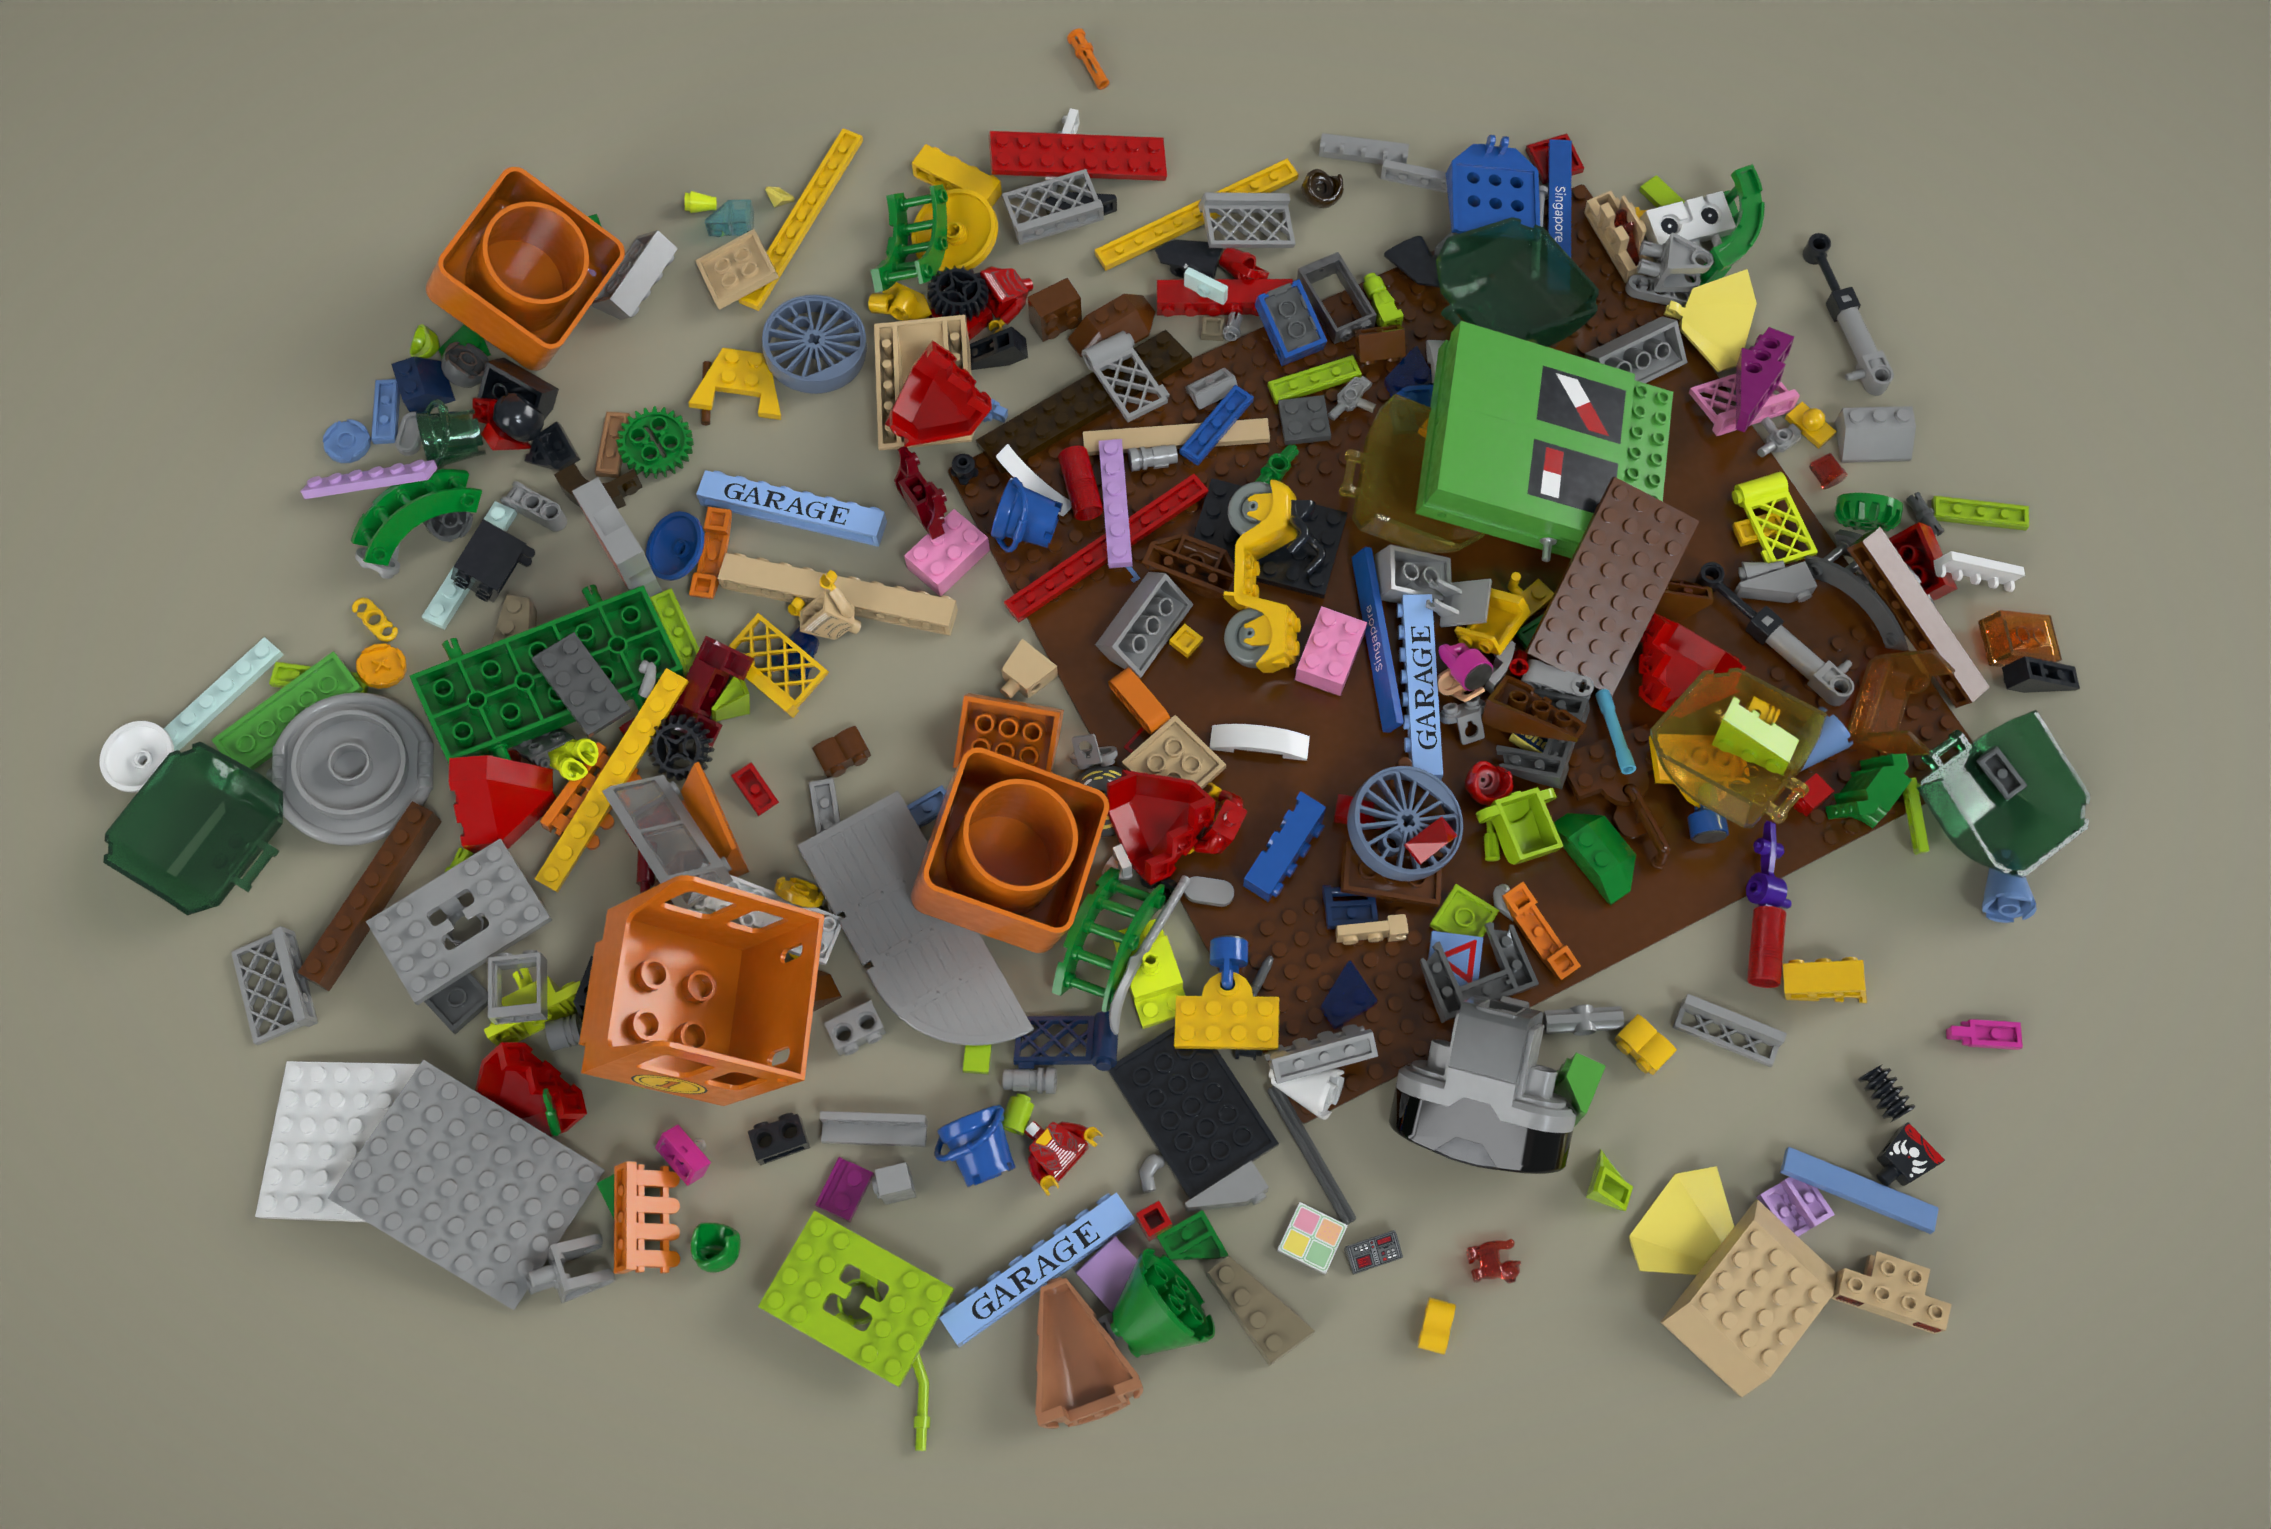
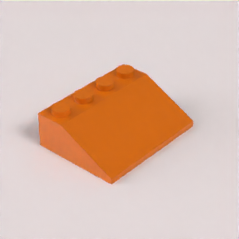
(1010, 729)
(708, 815)

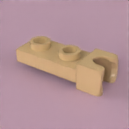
(1394, 928)

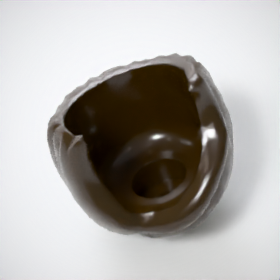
(1330, 188)

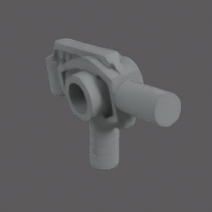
(1351, 397)
(1777, 439)

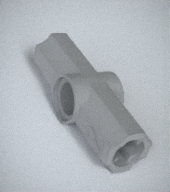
(1583, 1020)

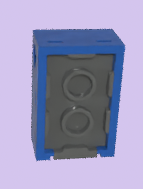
(1290, 322)

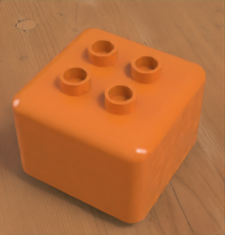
(523, 268)
(1010, 851)

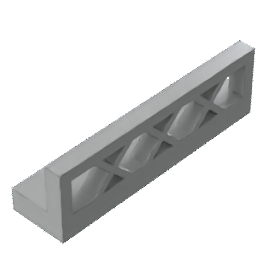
(1737, 1023)
(874, 1129)

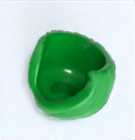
(715, 1246)

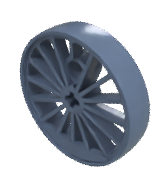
(814, 343)
(1396, 815)

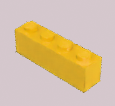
(939, 168)

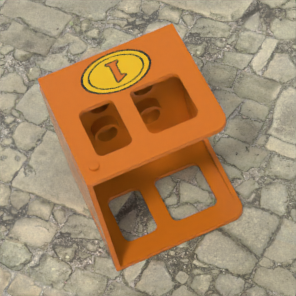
(698, 999)

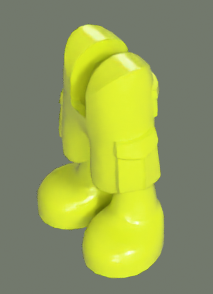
(565, 758)

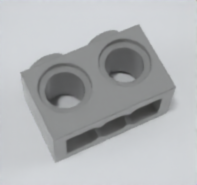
(852, 1022)

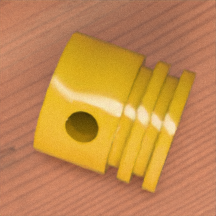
(1767, 713)

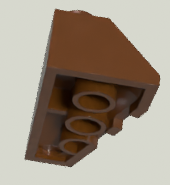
(1519, 710)

